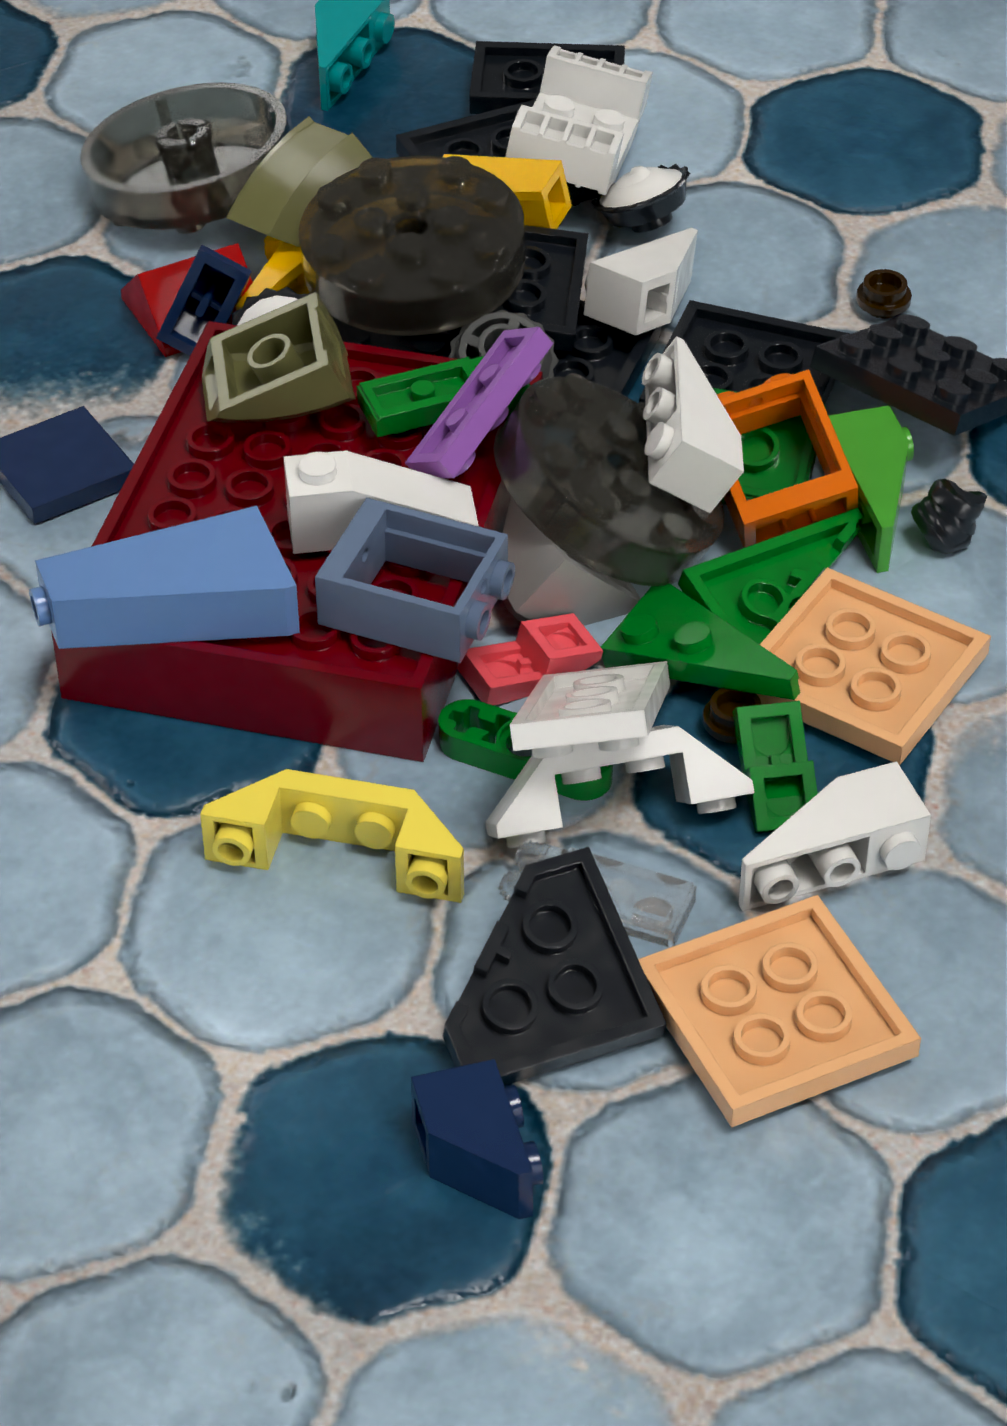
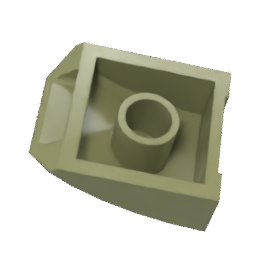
(292, 176)
(277, 366)

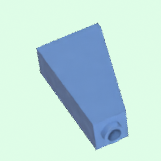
(170, 586)

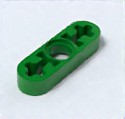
(481, 738)

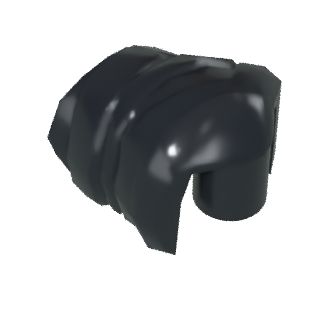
(948, 515)

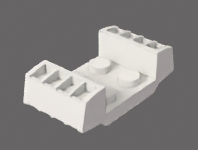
(582, 117)

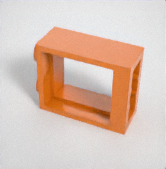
(804, 503)

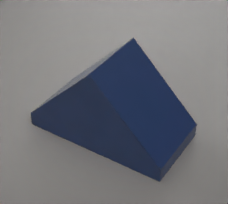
(206, 295)

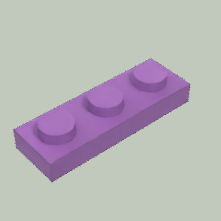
(480, 403)

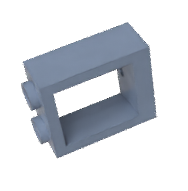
(421, 542)

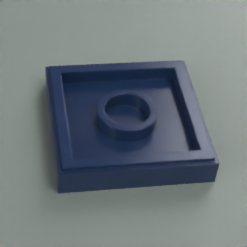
(61, 464)

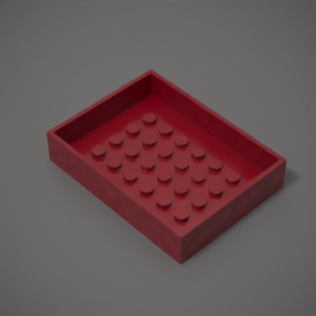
(301, 685)

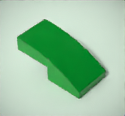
(776, 760)

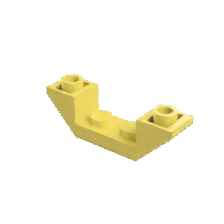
(250, 823)

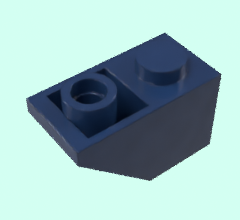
(473, 1136)

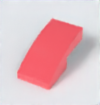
(542, 647)

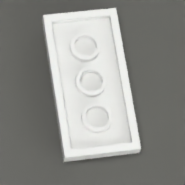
(590, 707)

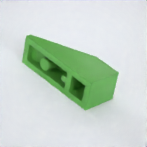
(878, 459)

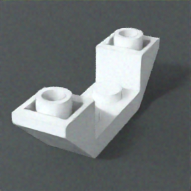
(697, 776)

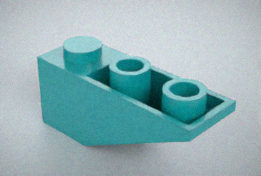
(347, 41)

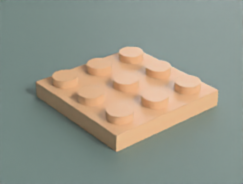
(872, 663)
(777, 1010)

